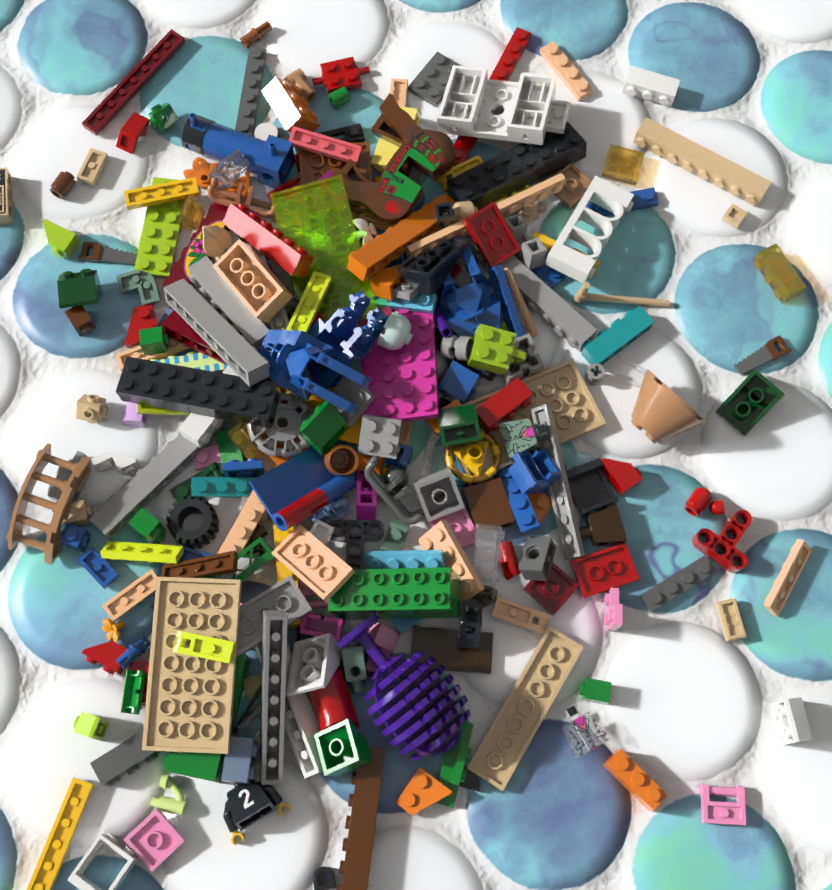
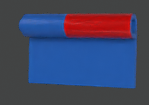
(299, 488)

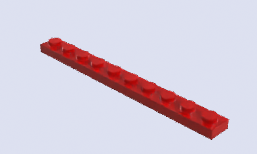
(503, 72)

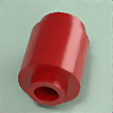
(698, 501)

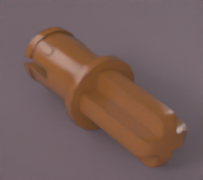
(255, 34)

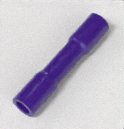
(443, 325)

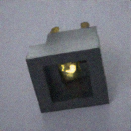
(445, 214)

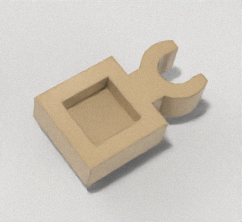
(532, 212)

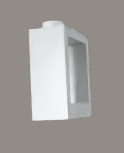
(83, 883)

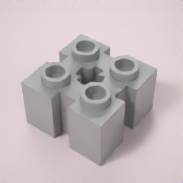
(531, 364)

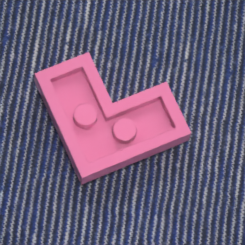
(614, 614)

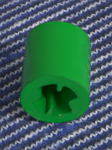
(339, 97)

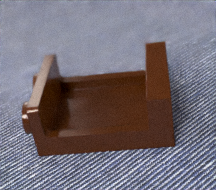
(489, 503)

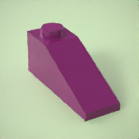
(365, 498)

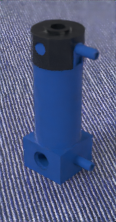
(268, 159)

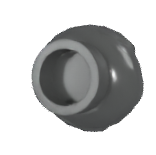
(391, 473)

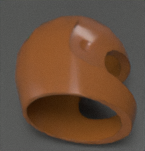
(341, 460)

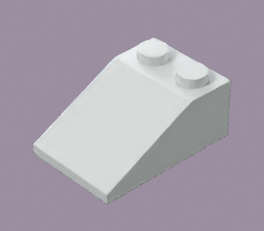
(313, 664)

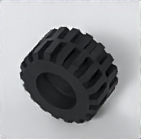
(183, 510)

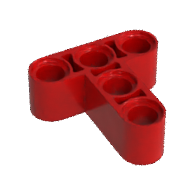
(725, 543)

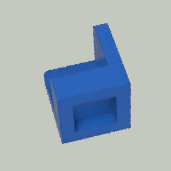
(403, 457)

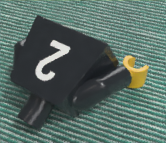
(250, 804)

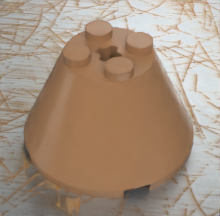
(662, 411)

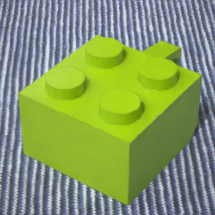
(494, 349)

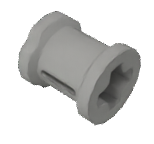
(590, 374)

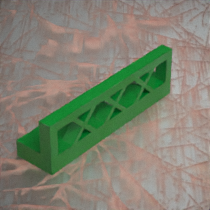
(257, 563)

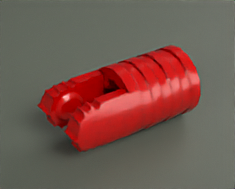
(509, 560)

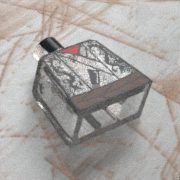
(227, 174)

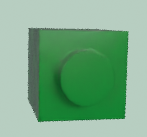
(154, 340)
(595, 691)

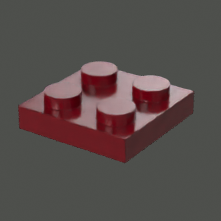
(554, 592)

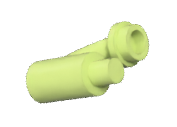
(167, 804)

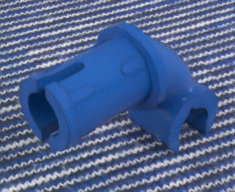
(133, 652)

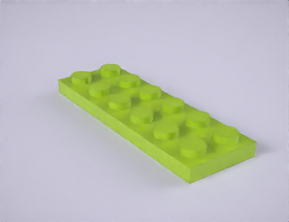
(159, 236)

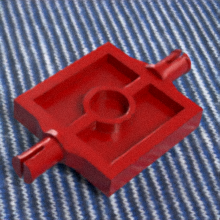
(341, 74)

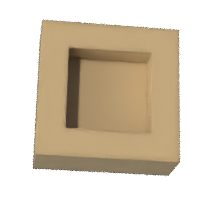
(734, 216)

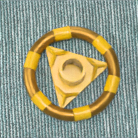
(473, 458)

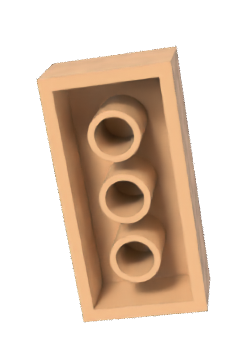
(252, 281)

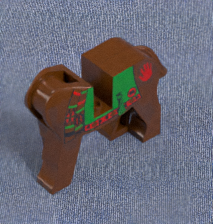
(396, 194)

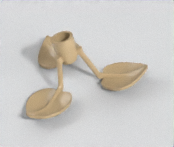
(217, 240)

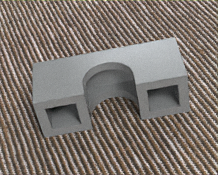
(533, 251)

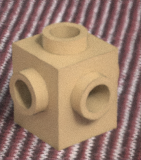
(91, 408)

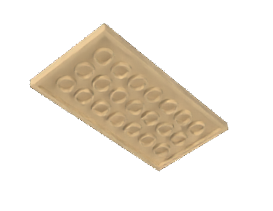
(570, 402)
(186, 694)

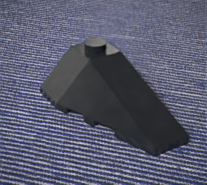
(431, 268)

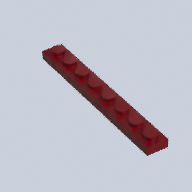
(133, 82)

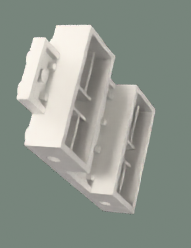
(526, 107)

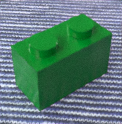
(148, 527)

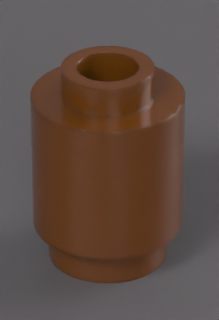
(62, 184)

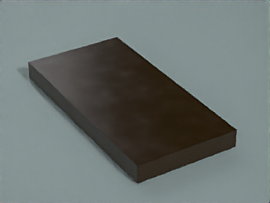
(444, 647)

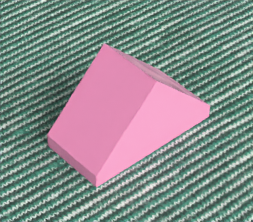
(384, 636)

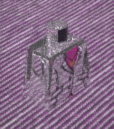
(583, 732)

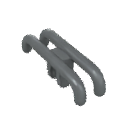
(388, 496)

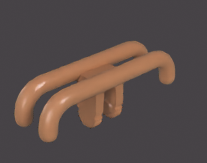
(238, 197)

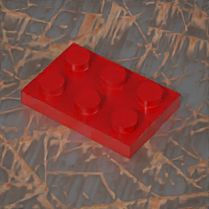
(492, 234)
(604, 570)

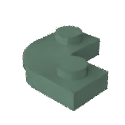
(140, 281)

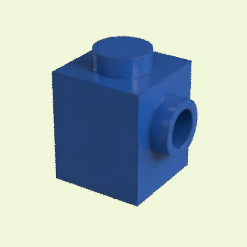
(75, 537)

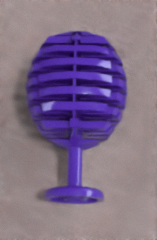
(411, 698)

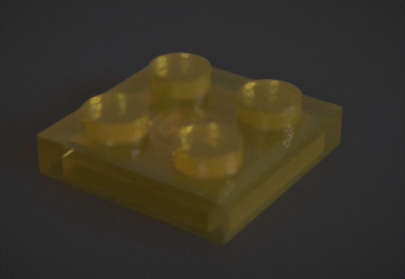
(623, 164)

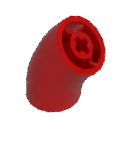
(333, 702)

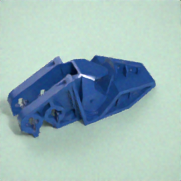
(470, 304)
(338, 331)
(288, 356)

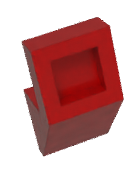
(131, 131)

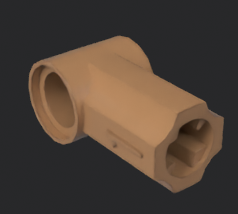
(299, 78)

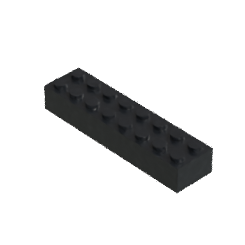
(517, 168)
(198, 392)

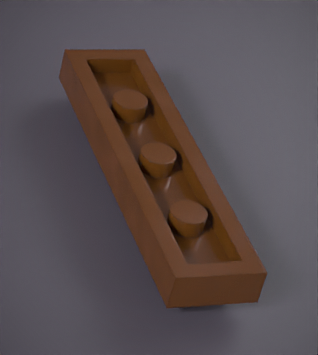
(203, 567)

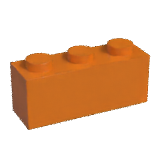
(635, 780)

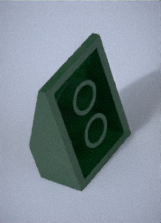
(750, 402)

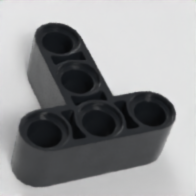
(356, 539)

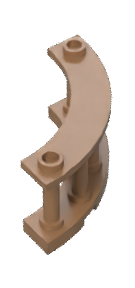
(61, 508)

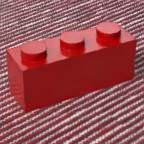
(503, 405)

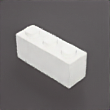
(651, 86)

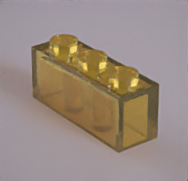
(779, 273)

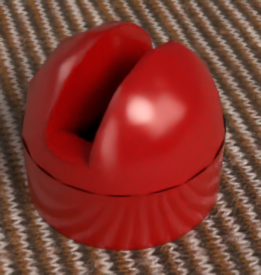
(717, 507)

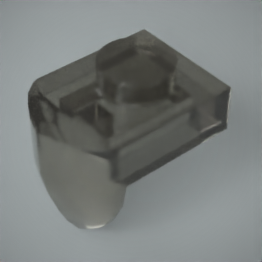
(487, 596)

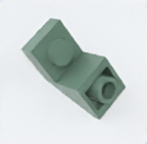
(395, 536)

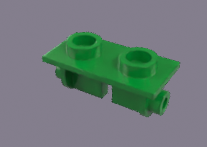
(133, 692)

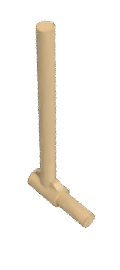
(582, 295)

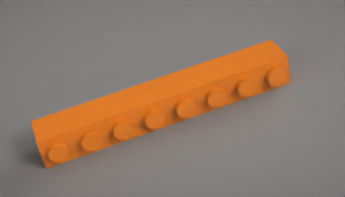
(394, 242)

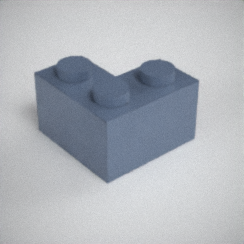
(239, 761)

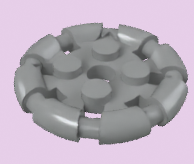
(283, 435)

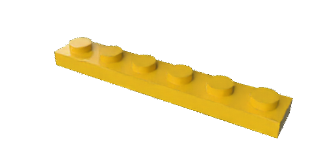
(61, 835)

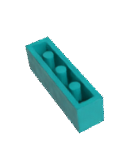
(617, 337)

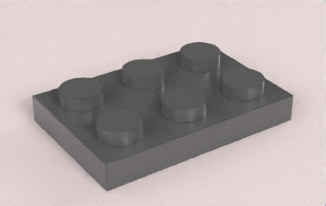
(433, 79)

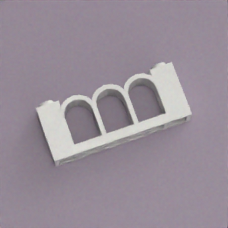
(572, 262)

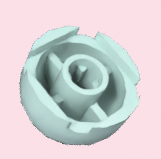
(396, 332)

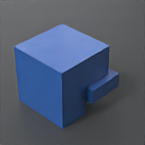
(459, 383)
(534, 471)

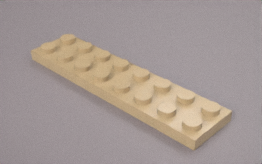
(525, 708)

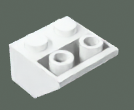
(791, 721)

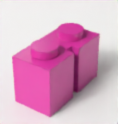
(315, 625)

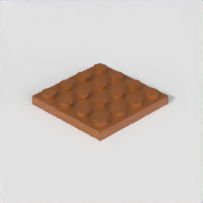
(314, 166)

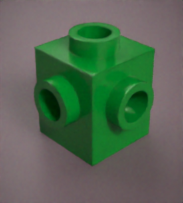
(162, 117)

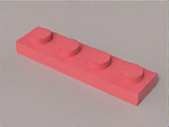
(325, 145)

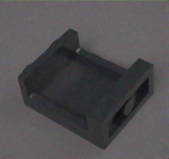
(590, 488)

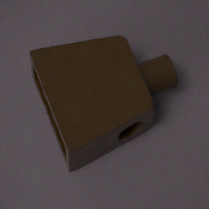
(604, 528)

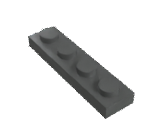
(677, 583)

